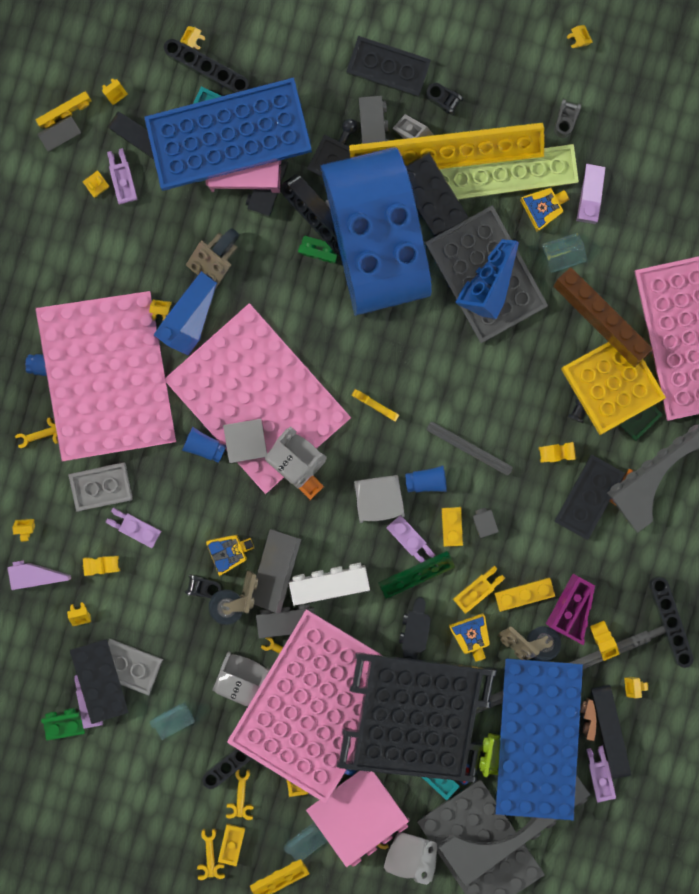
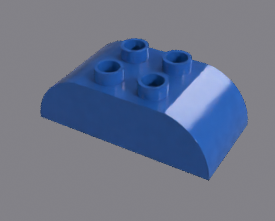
(377, 230)

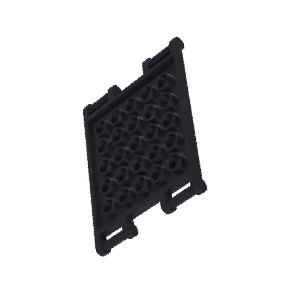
(416, 717)

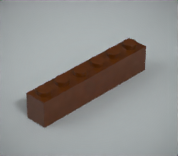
(602, 317)

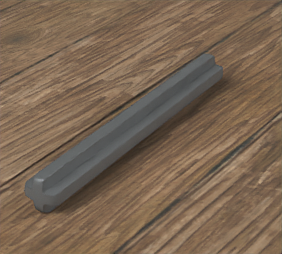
(469, 448)

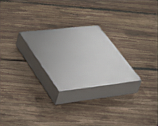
(245, 440)

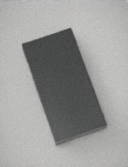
(59, 133)

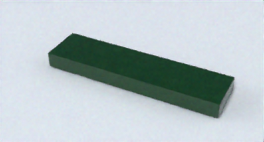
(416, 574)

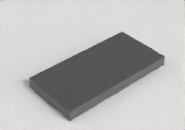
(275, 570)

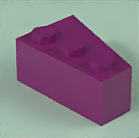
(572, 609)

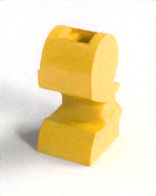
(557, 452)
(101, 565)
(605, 641)

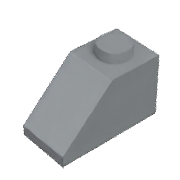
(410, 128)

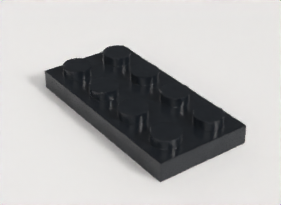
(388, 66)
(434, 195)
(588, 497)
(99, 681)

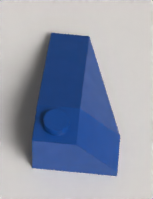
(488, 289)
(186, 320)

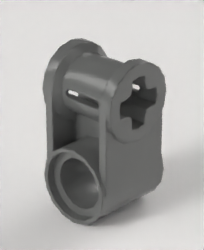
(567, 115)

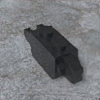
(416, 630)

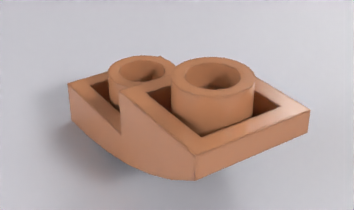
(588, 712)

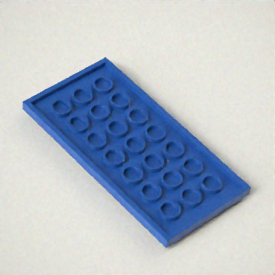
(228, 134)
(539, 739)

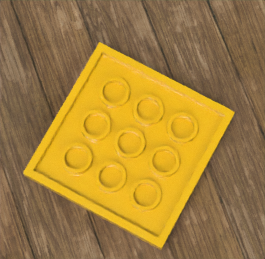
(611, 387)

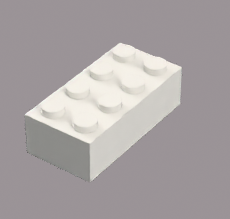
(329, 585)

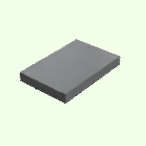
(100, 486)
(134, 667)

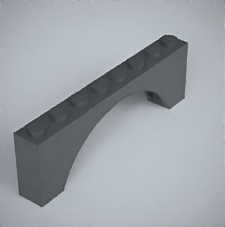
(636, 493)
(473, 858)

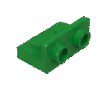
(317, 249)
(63, 724)

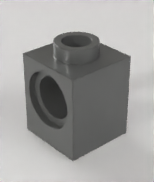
(485, 522)

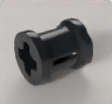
(578, 412)

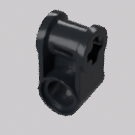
(445, 98)
(202, 586)

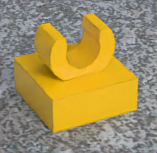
(581, 35)
(191, 36)
(114, 91)
(96, 184)
(160, 307)
(24, 528)
(79, 616)
(634, 687)

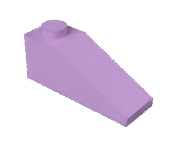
(591, 194)
(31, 575)

